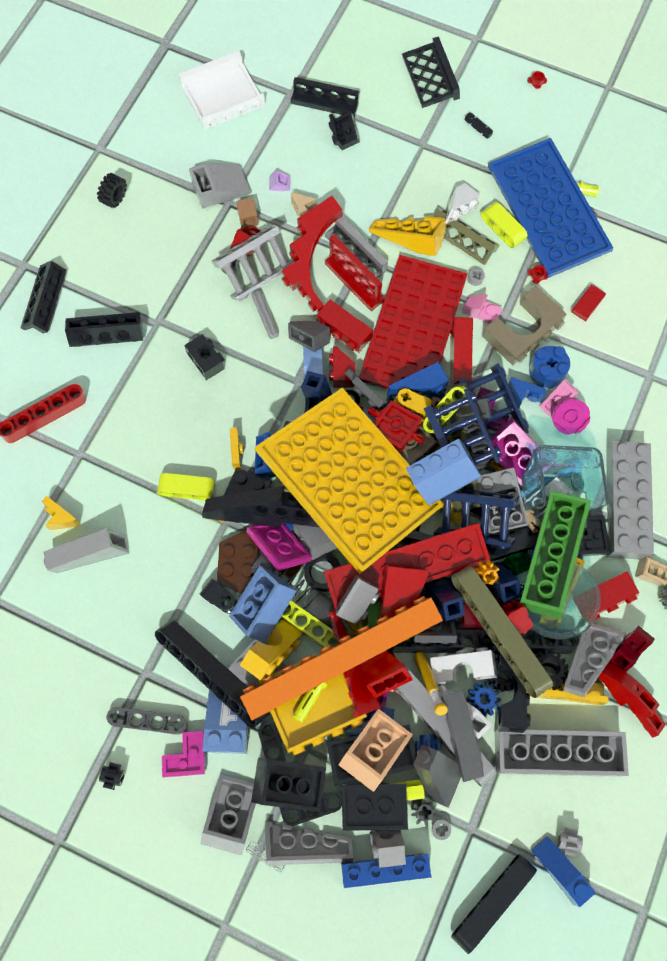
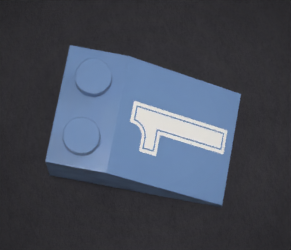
(223, 729)

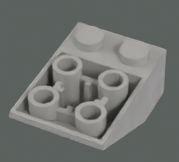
(218, 183)
(504, 483)

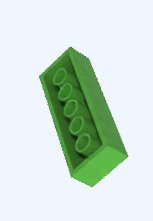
(555, 555)

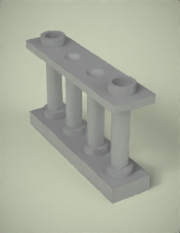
(239, 253)

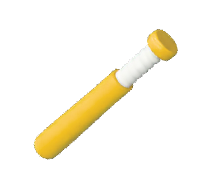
(429, 680)

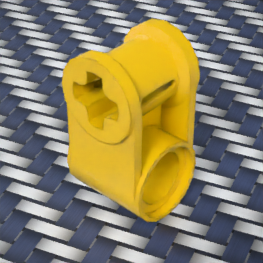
(413, 402)

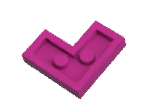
(190, 762)

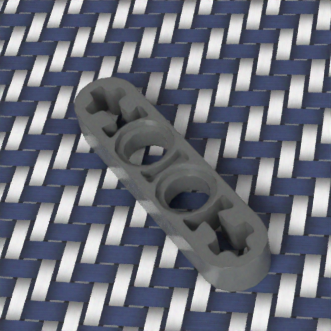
(146, 724)

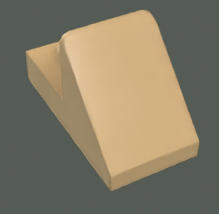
(302, 203)

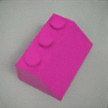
(515, 447)

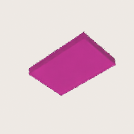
(279, 546)

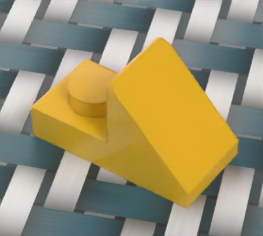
(60, 518)

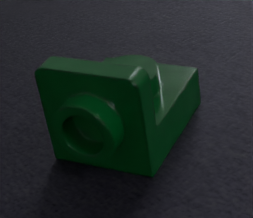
(517, 563)

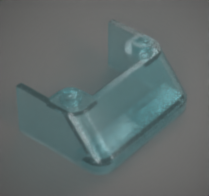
(580, 464)

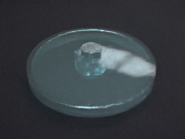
(579, 611)

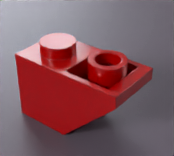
(341, 364)

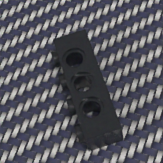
(104, 329)

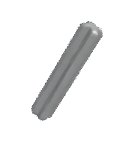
(264, 314)

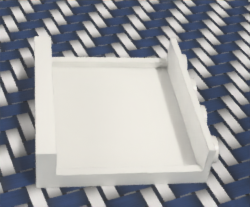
(220, 90)

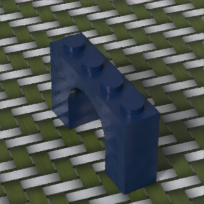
(315, 389)
(450, 602)

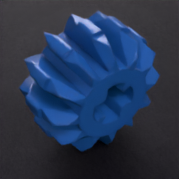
(490, 698)

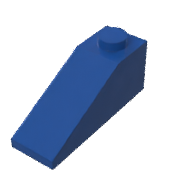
(563, 872)

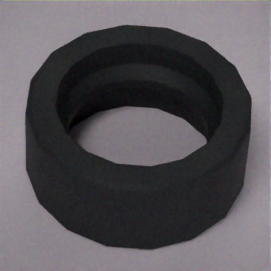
(323, 587)

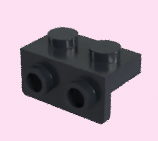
(344, 130)

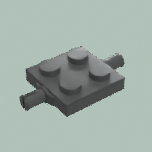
(362, 389)

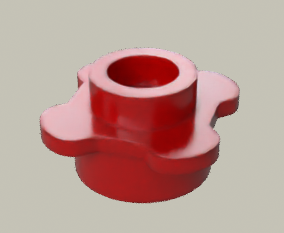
(537, 79)
(538, 269)

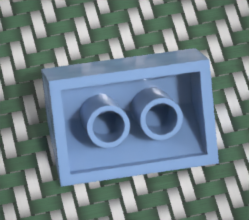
(443, 472)
(262, 604)

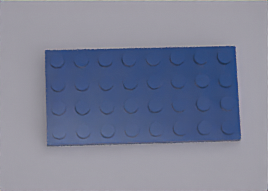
(550, 207)

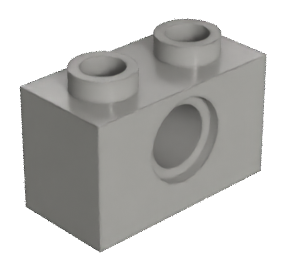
(388, 847)

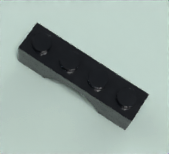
(513, 715)

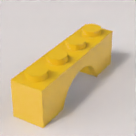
(264, 658)

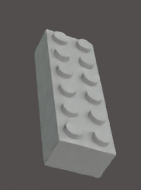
(629, 500)
(562, 753)

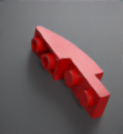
(629, 691)

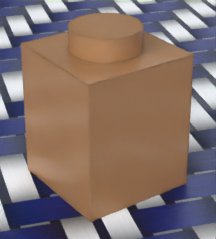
(247, 212)

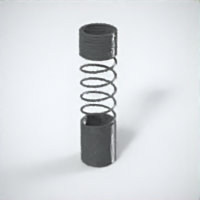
(317, 607)

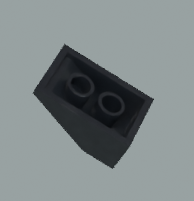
(288, 785)

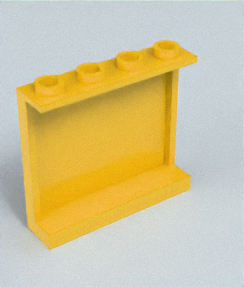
(328, 716)

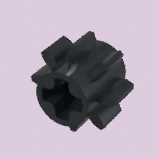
(112, 776)

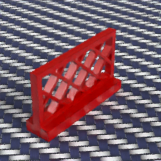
(354, 274)

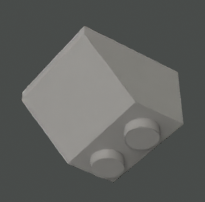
(356, 600)

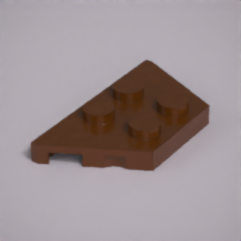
(235, 561)

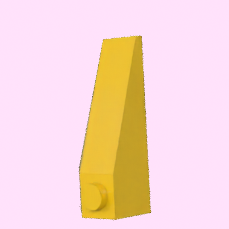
(417, 235)

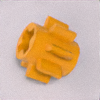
(487, 572)

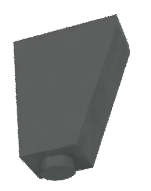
(438, 775)

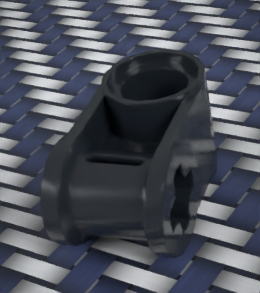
(217, 595)

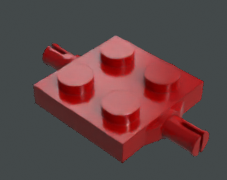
(398, 424)

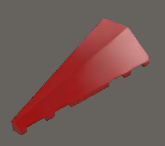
(358, 692)

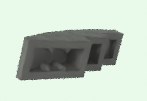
(463, 736)

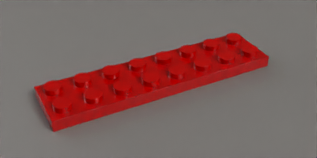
(438, 554)

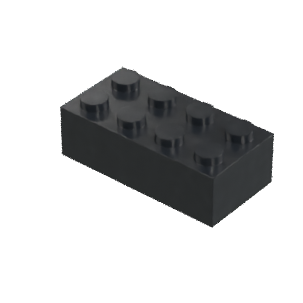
(339, 747)

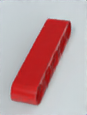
(32, 413)

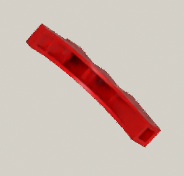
(311, 227)

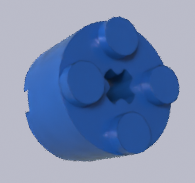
(549, 366)

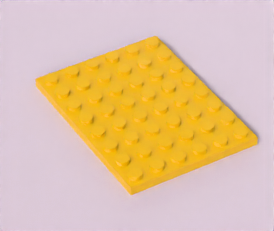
(347, 479)

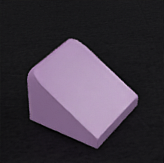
(279, 181)

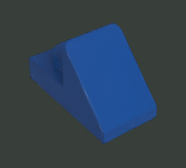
(524, 389)

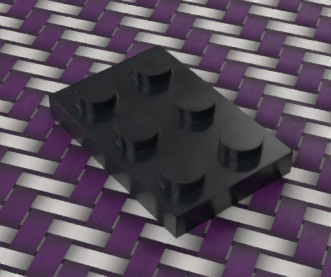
(375, 810)

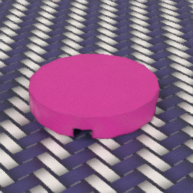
(571, 416)

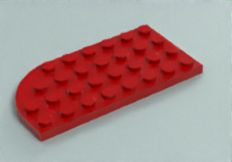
(412, 321)

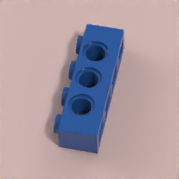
(368, 871)

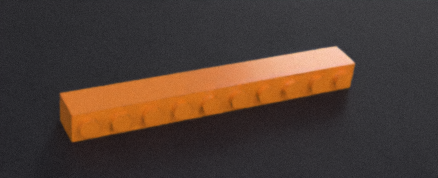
(340, 658)

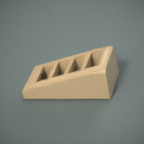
(645, 571)

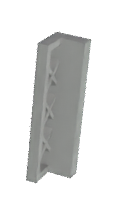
(360, 244)

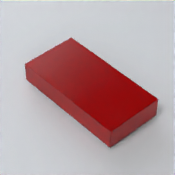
(588, 302)

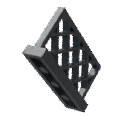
(445, 71)

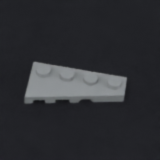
(591, 657)
(297, 846)

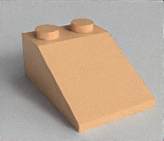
(375, 750)

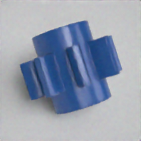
(429, 741)

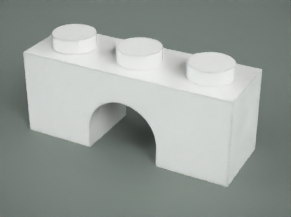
(445, 666)

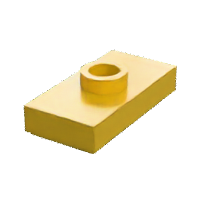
(236, 448)

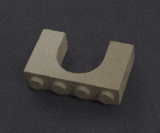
(516, 346)

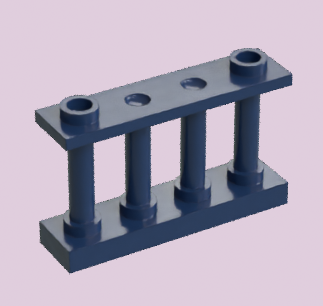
(498, 374)
(443, 432)
(486, 500)

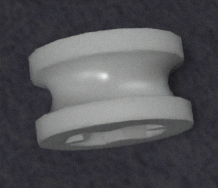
(474, 281)
(436, 825)

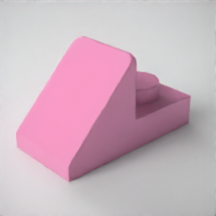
(481, 309)
(563, 391)

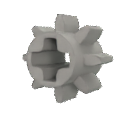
(570, 842)

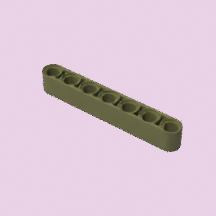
(502, 632)

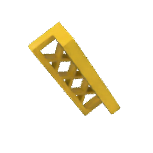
(594, 696)

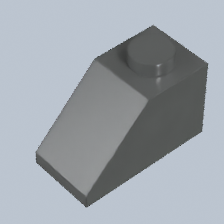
(309, 334)

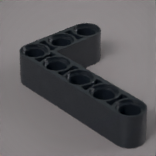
(303, 816)

